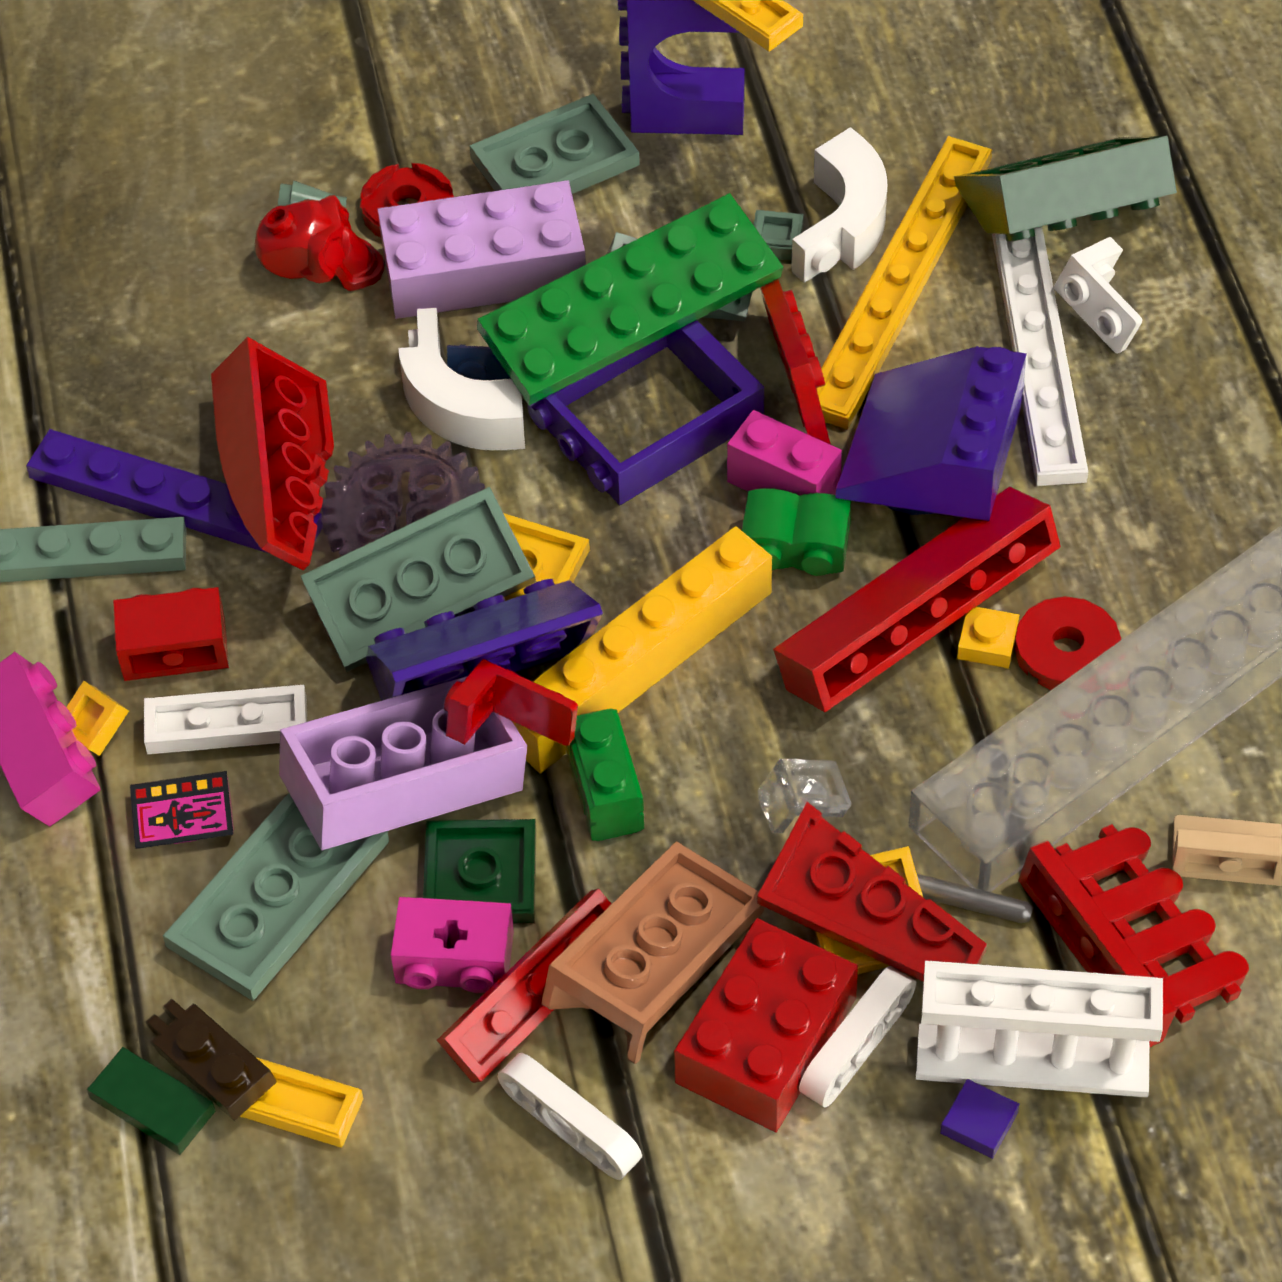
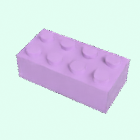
(479, 247)
(394, 766)

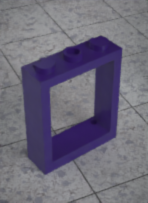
(624, 480)

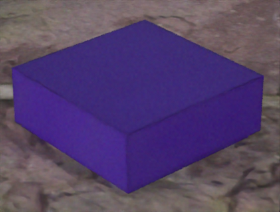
(979, 1118)

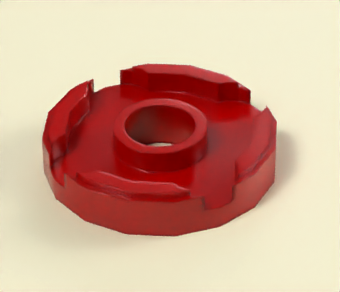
(397, 183)
(1057, 620)

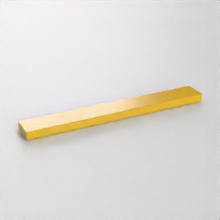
(897, 282)

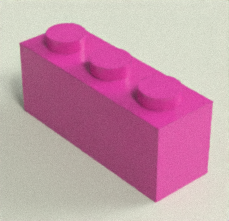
(37, 744)

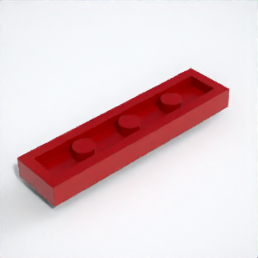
(514, 1002)

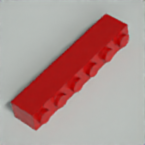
(916, 600)

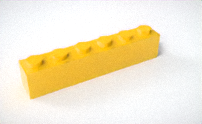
(656, 634)

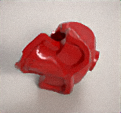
(316, 243)

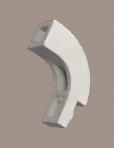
(857, 181)
(454, 406)

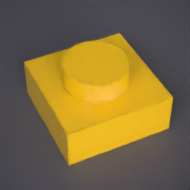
(988, 637)
(95, 717)

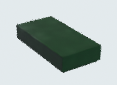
(151, 1100)

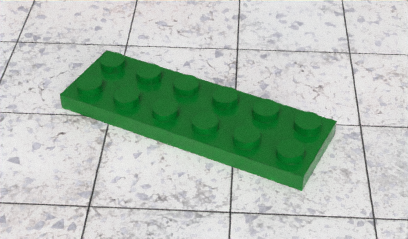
(629, 298)

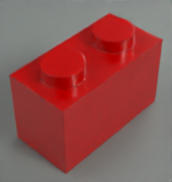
(170, 633)

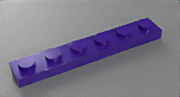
(140, 486)

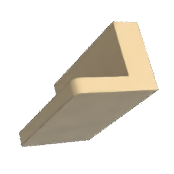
(1227, 850)

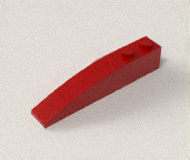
(273, 446)

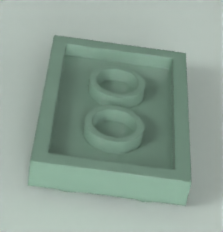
(565, 144)

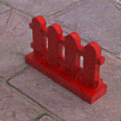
(1097, 924)

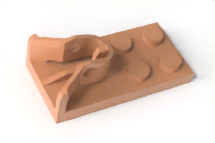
(653, 943)

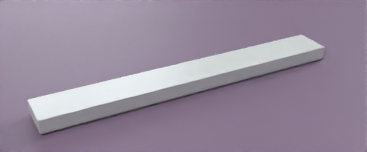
(1036, 330)

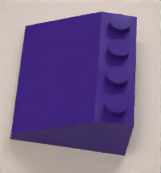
(937, 433)
(509, 633)

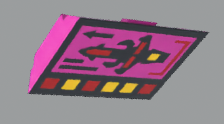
(181, 809)

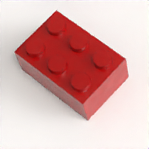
(765, 1024)

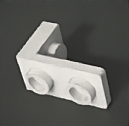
(1087, 290)

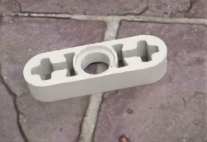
(857, 1036)
(569, 1116)

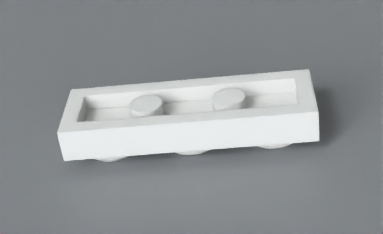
(222, 718)

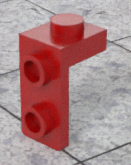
(511, 696)

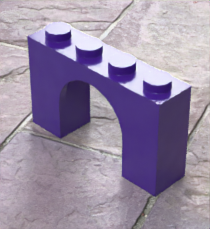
(672, 95)

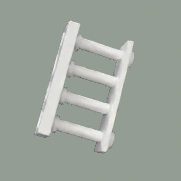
(1038, 1028)

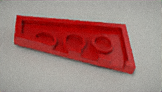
(797, 356)
(853, 899)

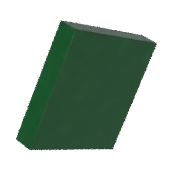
(483, 863)

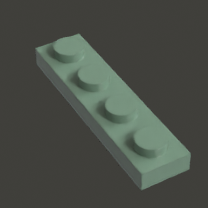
(92, 549)

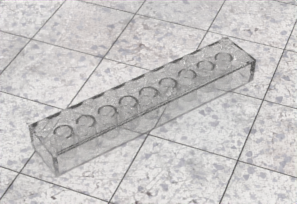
(1108, 723)

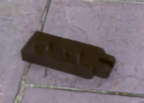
(210, 1058)

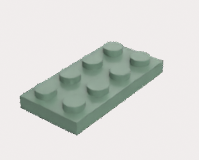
(418, 573)
(268, 900)

